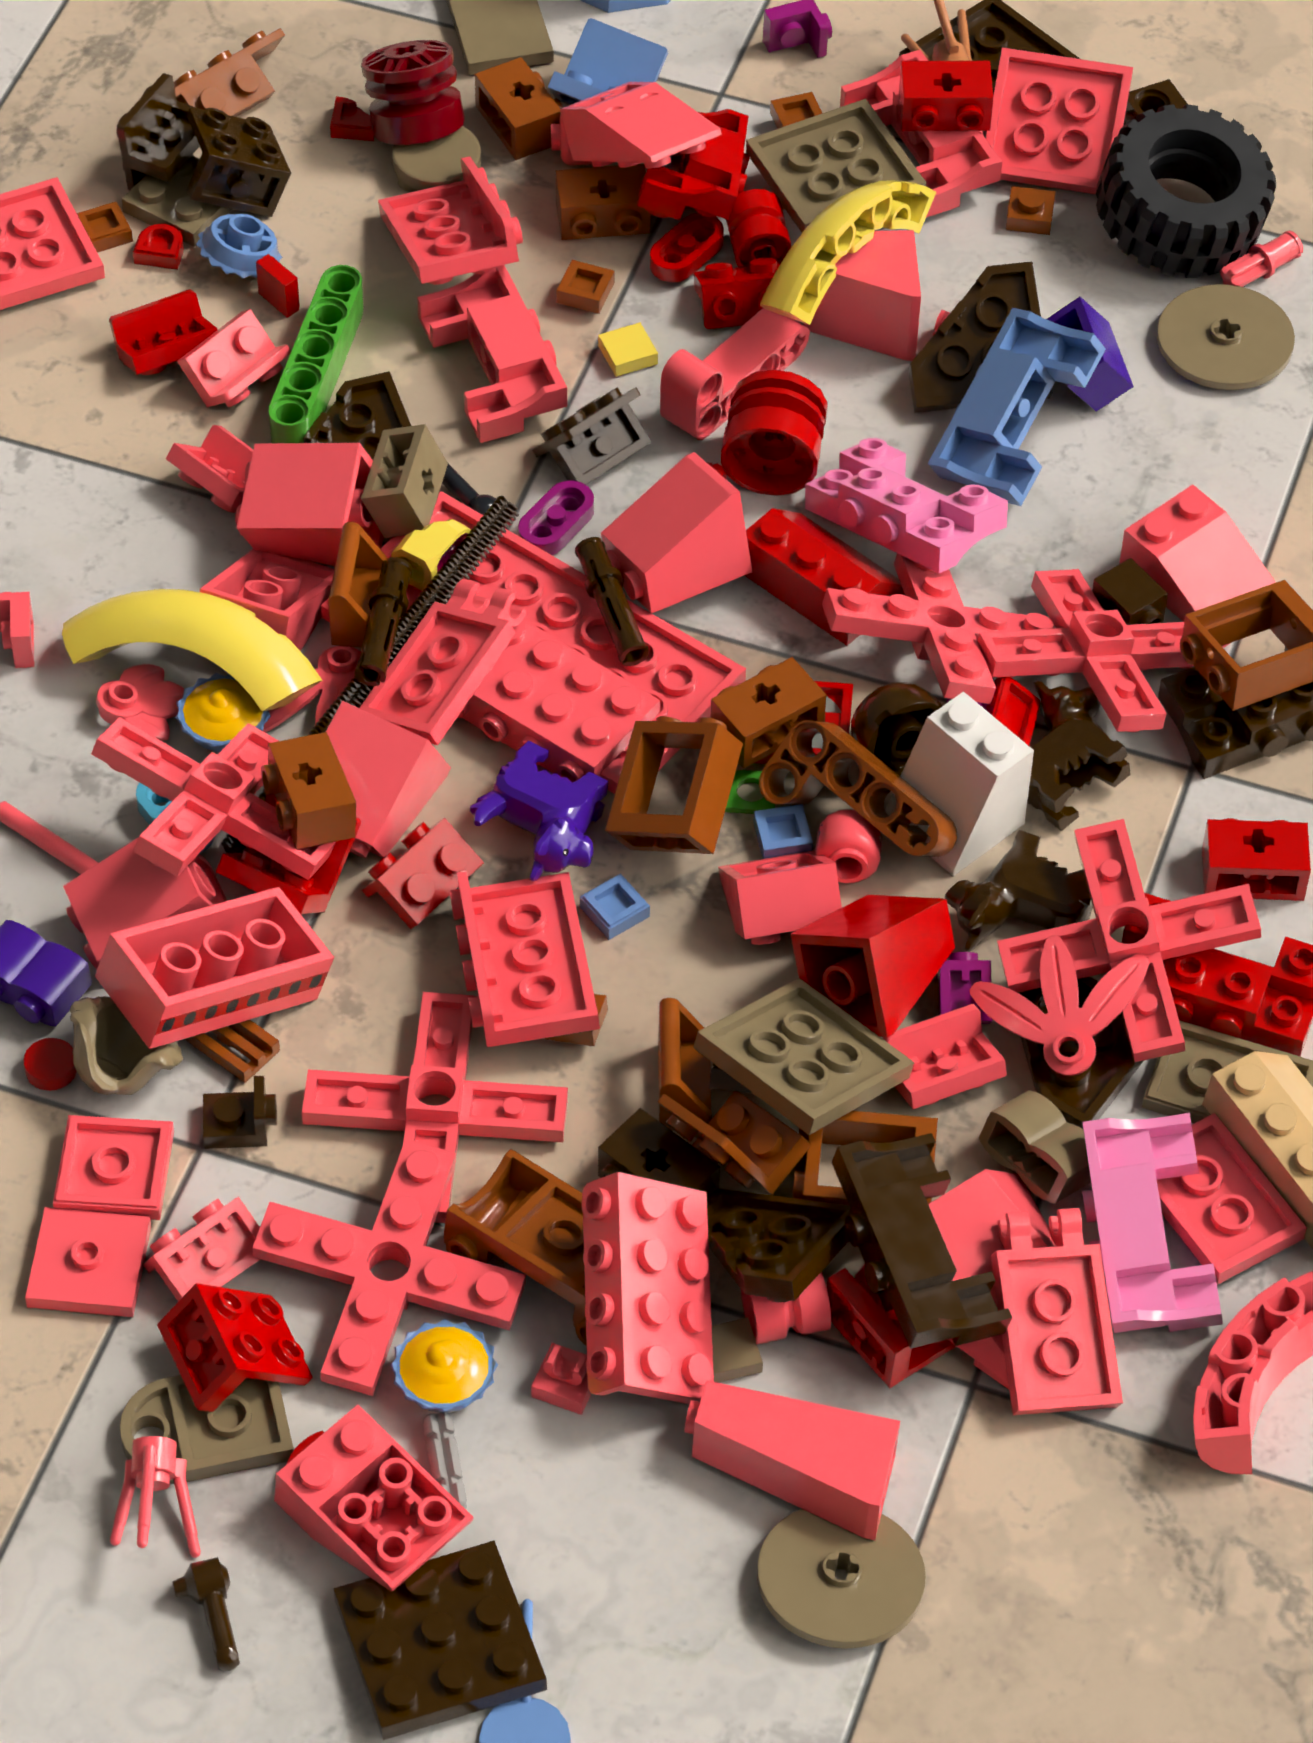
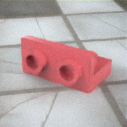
(232, 361)
(209, 1252)

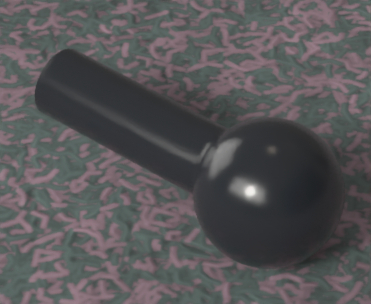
(465, 493)

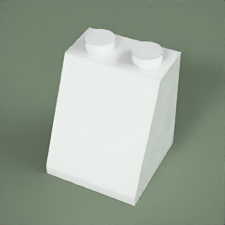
(972, 774)

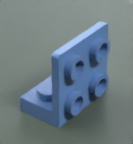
(605, 60)

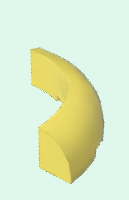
(840, 230)
(202, 623)

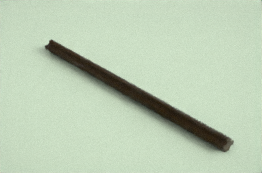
(438, 590)

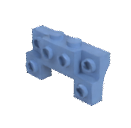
(1005, 399)

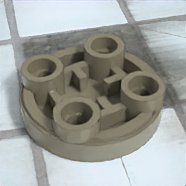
(435, 161)

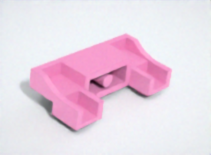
(900, 514)
(1125, 1201)

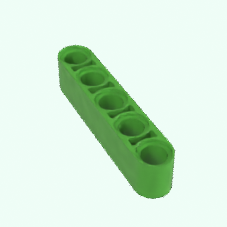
(317, 354)

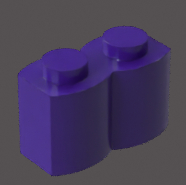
(39, 975)

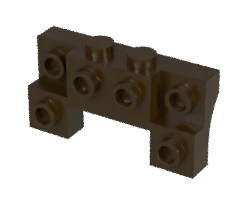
(1229, 738)
(904, 1246)

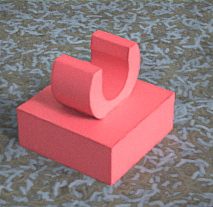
(562, 1379)

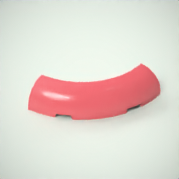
(1245, 1368)

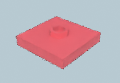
(114, 1165)
(88, 1262)

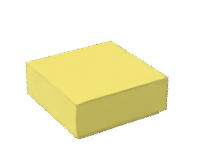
(628, 349)

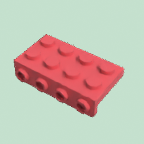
(453, 227)
(559, 702)
(524, 959)
(647, 1288)

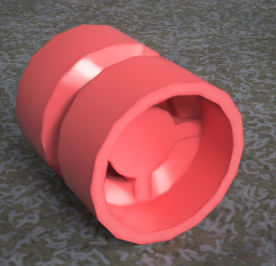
(806, 1314)

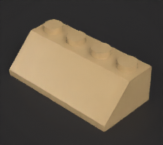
(1271, 1116)

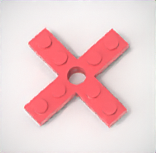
(933, 621)
(1091, 644)
(205, 798)
(1171, 931)
(440, 1069)
(399, 1234)

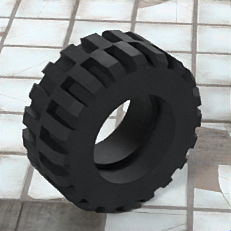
(1193, 149)

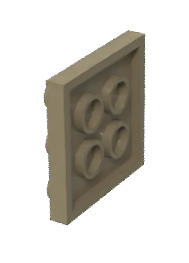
(827, 158)
(803, 1055)

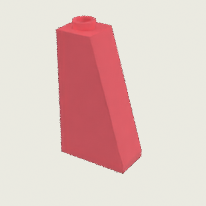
(799, 1451)

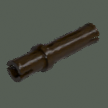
(605, 586)
(387, 606)

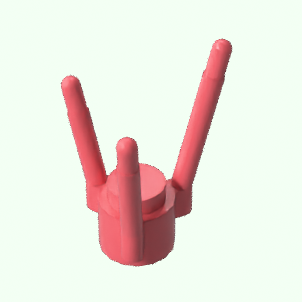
(151, 1470)

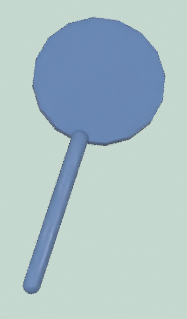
(525, 1718)

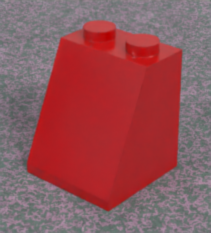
(876, 956)

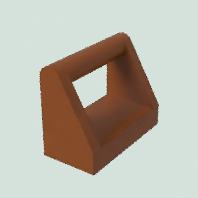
(353, 580)
(682, 1069)

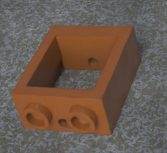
(1269, 607)
(708, 796)
(849, 1129)

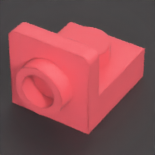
(18, 627)

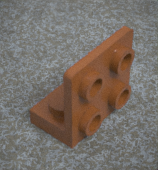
(745, 1137)

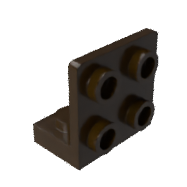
(238, 162)

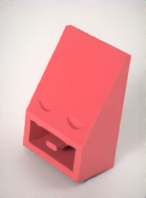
(634, 127)
(369, 1500)

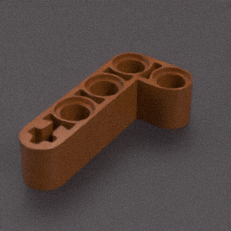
(865, 796)

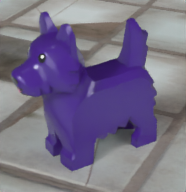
(546, 807)

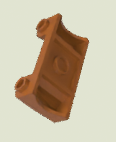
(530, 1224)

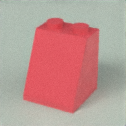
(875, 297)
(303, 497)
(680, 537)
(388, 774)
(132, 892)

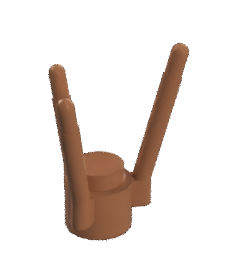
(948, 48)

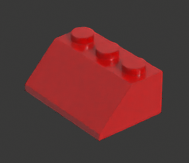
(802, 559)

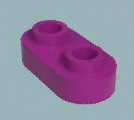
(549, 522)

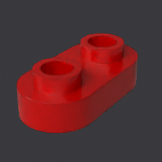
(686, 247)

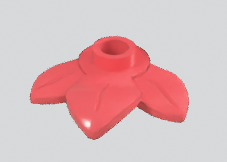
(141, 699)

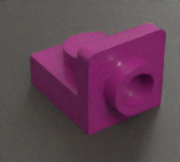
(796, 25)
(956, 979)

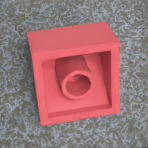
(779, 894)

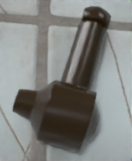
(208, 1585)

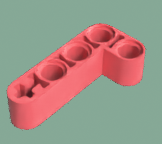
(699, 392)

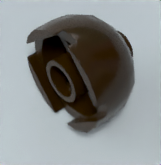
(892, 720)

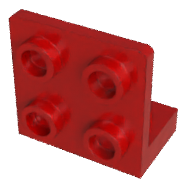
(262, 873)
(875, 1332)
(230, 1336)

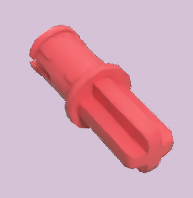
(1262, 260)

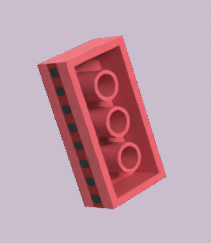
(213, 967)

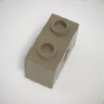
(404, 480)

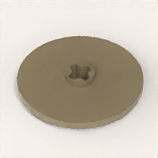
(1196, 329)
(867, 1608)

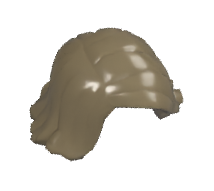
(110, 1051)

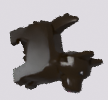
(1071, 752)
(1022, 889)

